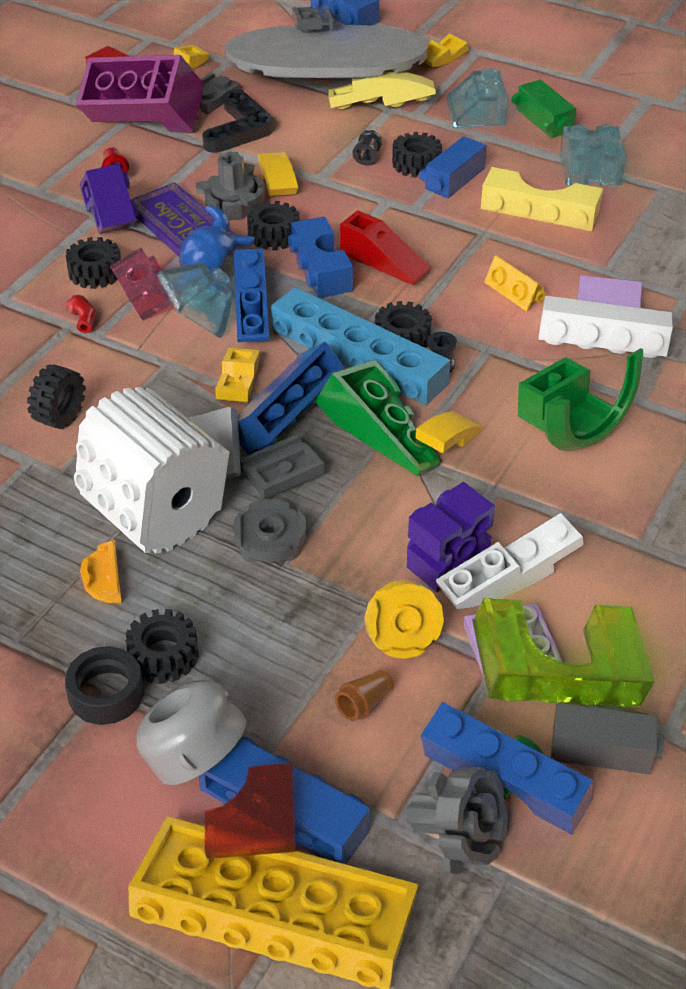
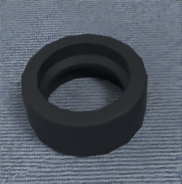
(101, 661)

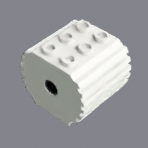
(149, 469)

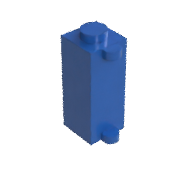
(454, 167)

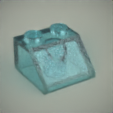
(479, 100)

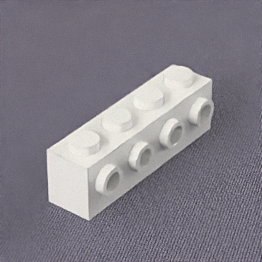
(605, 326)

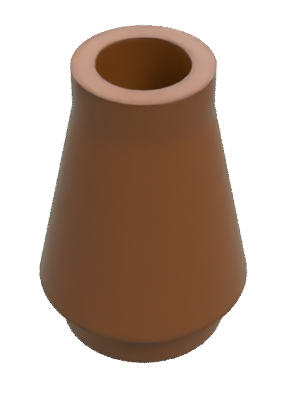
(362, 695)

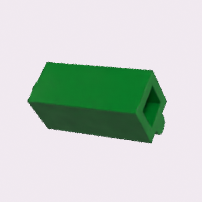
(544, 107)

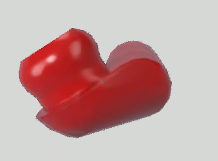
(87, 312)

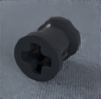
(364, 145)
(444, 345)

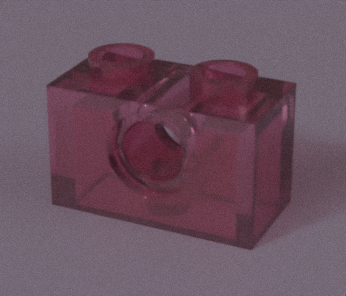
(140, 283)

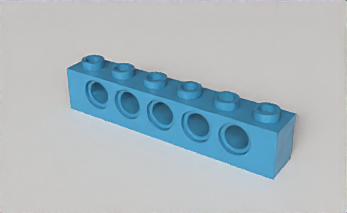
(357, 341)

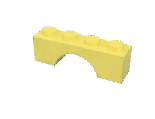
(571, 207)

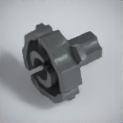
(233, 187)
(462, 815)

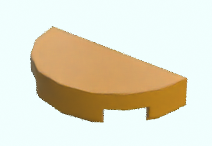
(101, 574)

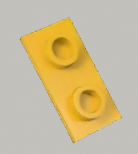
(514, 284)

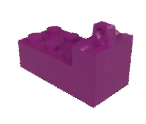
(142, 90)

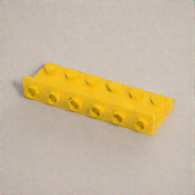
(275, 905)

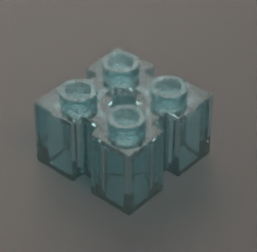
(592, 155)

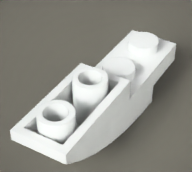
(509, 569)

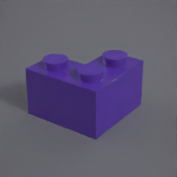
(108, 198)

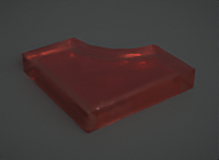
(256, 819)

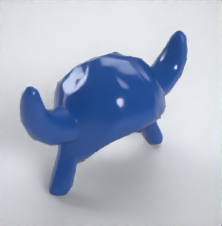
(212, 243)

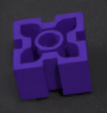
(448, 533)

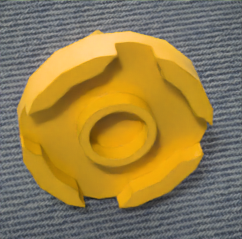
(403, 618)

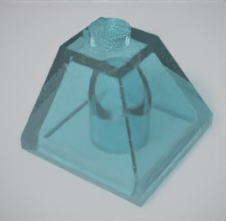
(200, 295)

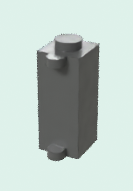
(606, 738)

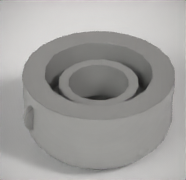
(189, 731)

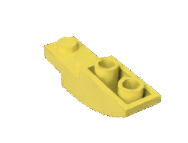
(392, 86)

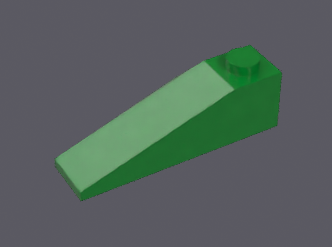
(368, 407)

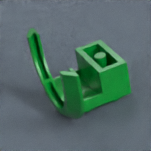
(563, 408)

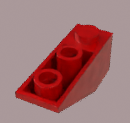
(378, 246)

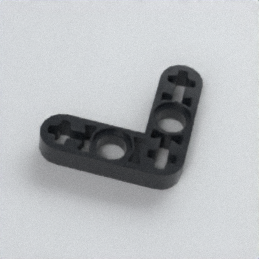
(249, 125)

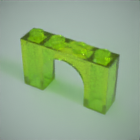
(521, 672)

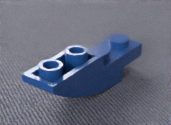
(250, 295)

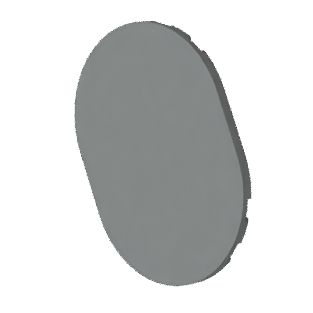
(327, 53)

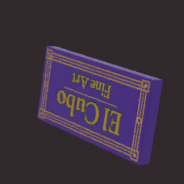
(172, 215)

